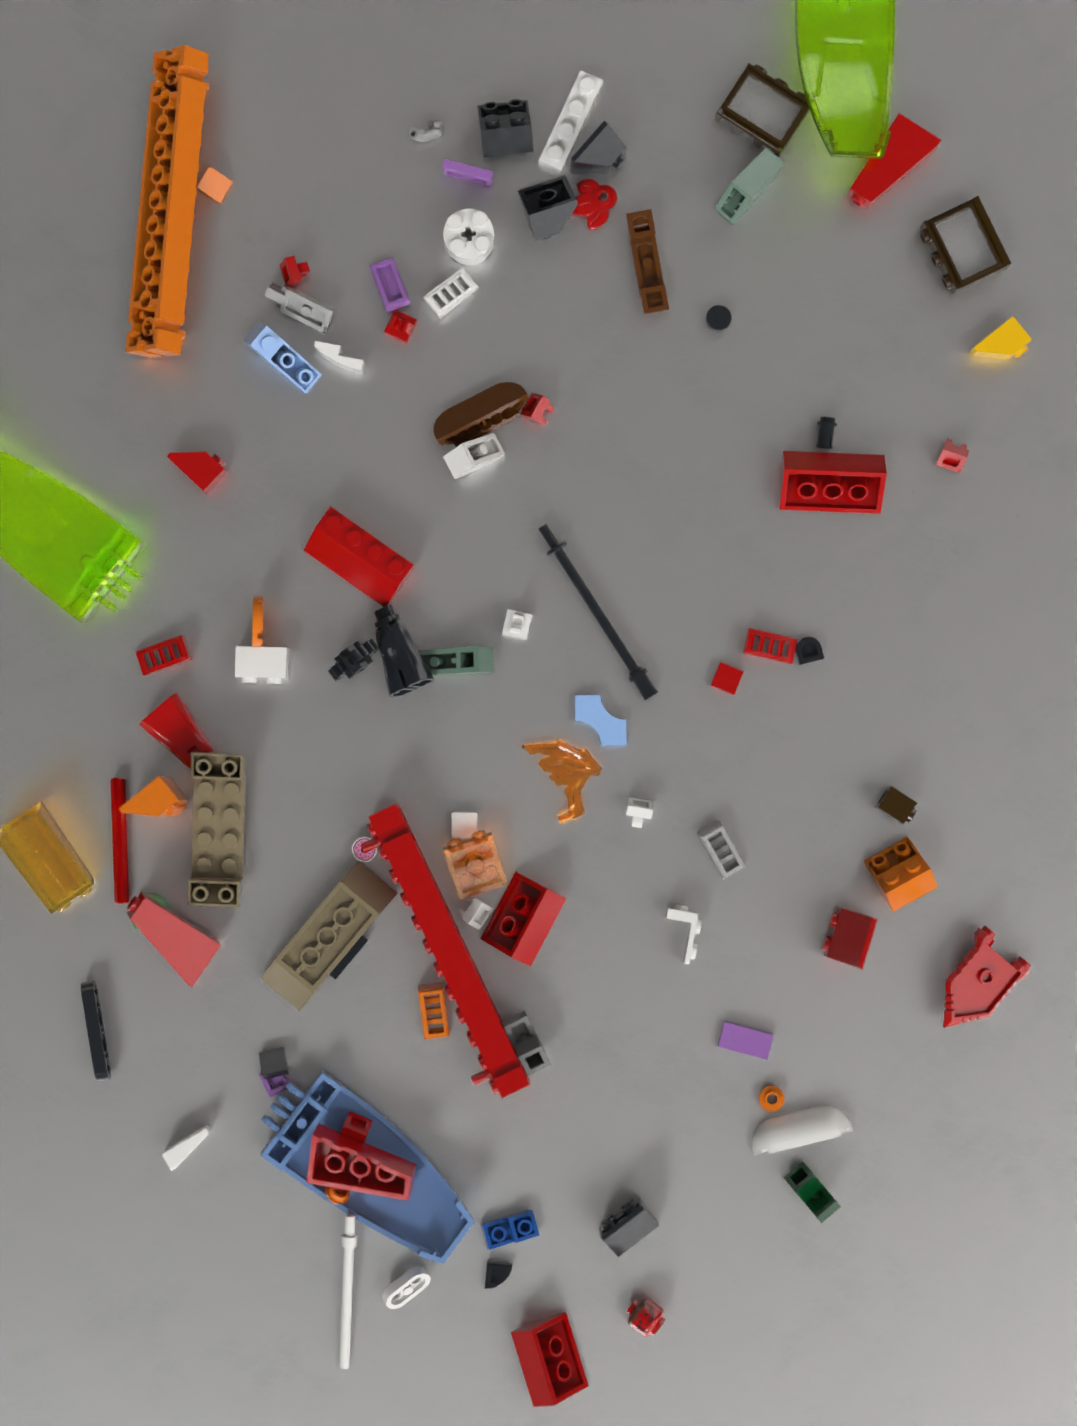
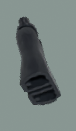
(401, 660)

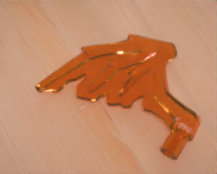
(568, 767)

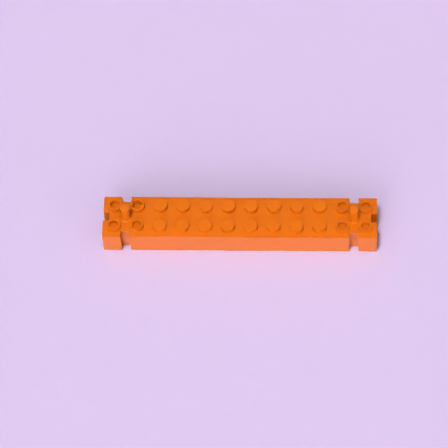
(167, 202)

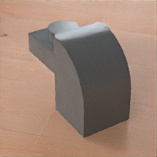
(526, 1042)

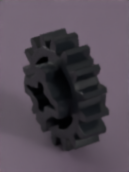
(353, 659)

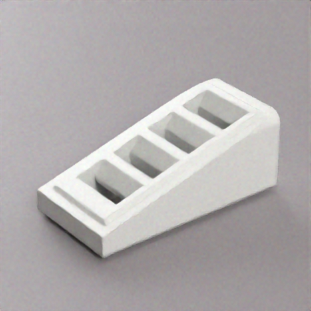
(440, 311)
(179, 1151)

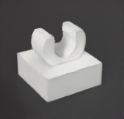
(516, 624)
(639, 809)
(476, 913)

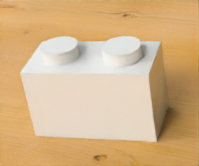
(261, 663)

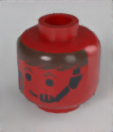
(645, 1317)

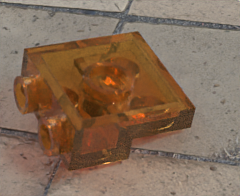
(474, 864)

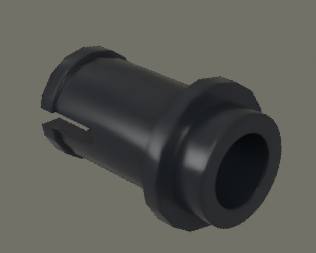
(826, 432)

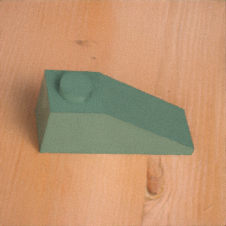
(459, 660)

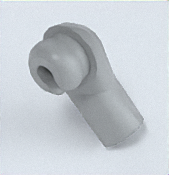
(426, 135)

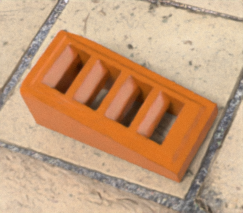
(430, 989)

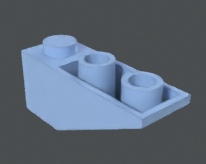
(282, 357)

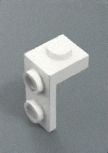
(681, 913)

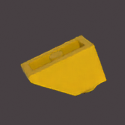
(1004, 342)

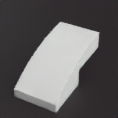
(333, 354)

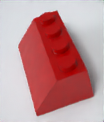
(832, 482)
(358, 557)

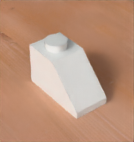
(473, 455)

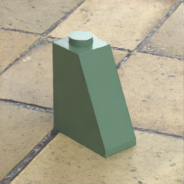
(749, 185)

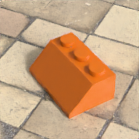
(158, 798)

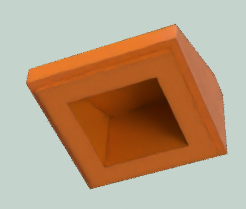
(214, 185)

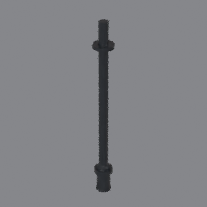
(637, 673)

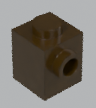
(896, 805)

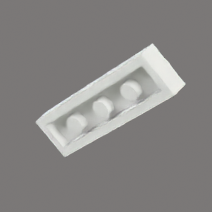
(570, 121)

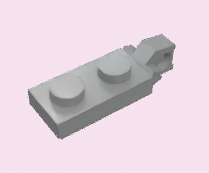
(301, 306)

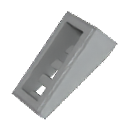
(711, 830)

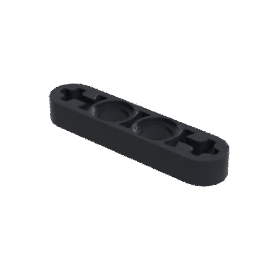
(95, 1031)

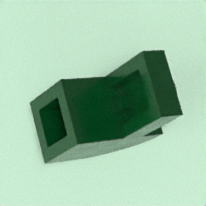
(812, 1192)

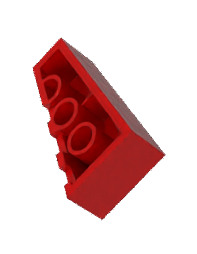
(357, 1166)

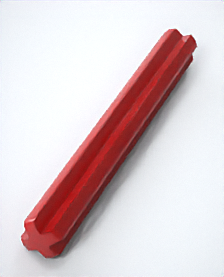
(119, 841)

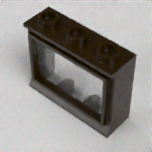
(764, 109)
(964, 245)

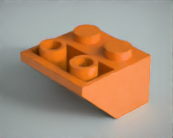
(900, 874)

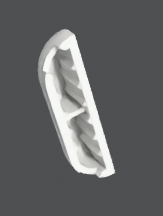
(799, 1129)

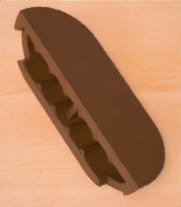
(480, 414)

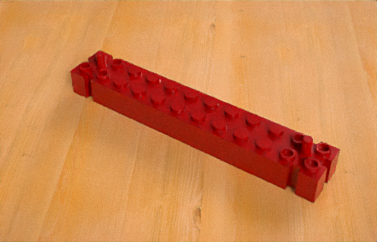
(453, 960)

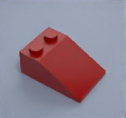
(849, 937)

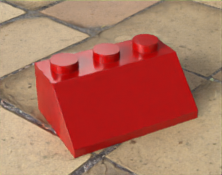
(523, 919)
(549, 1360)

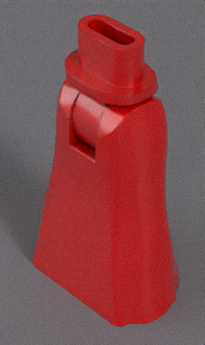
(176, 730)

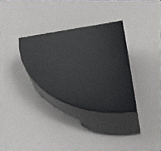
(496, 1273)

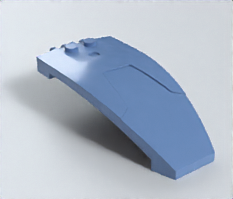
(431, 1218)

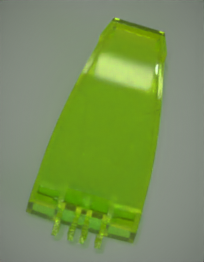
(847, 72)
(62, 540)

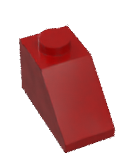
(200, 468)

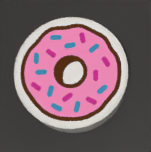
(358, 852)

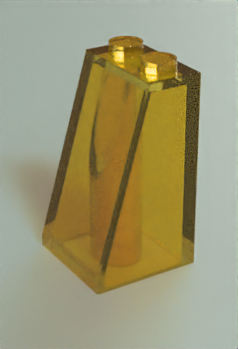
(45, 858)

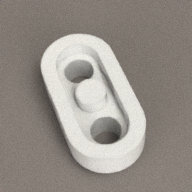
(406, 1287)

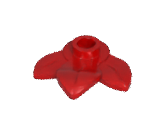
(590, 203)

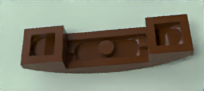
(647, 261)

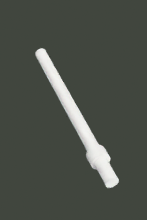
(349, 1242)

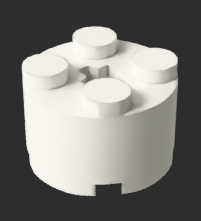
(482, 233)

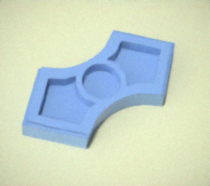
(591, 711)

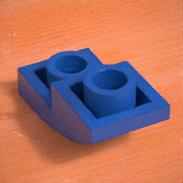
(509, 1229)

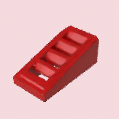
(749, 641)
(183, 650)

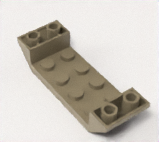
(217, 829)
(328, 935)

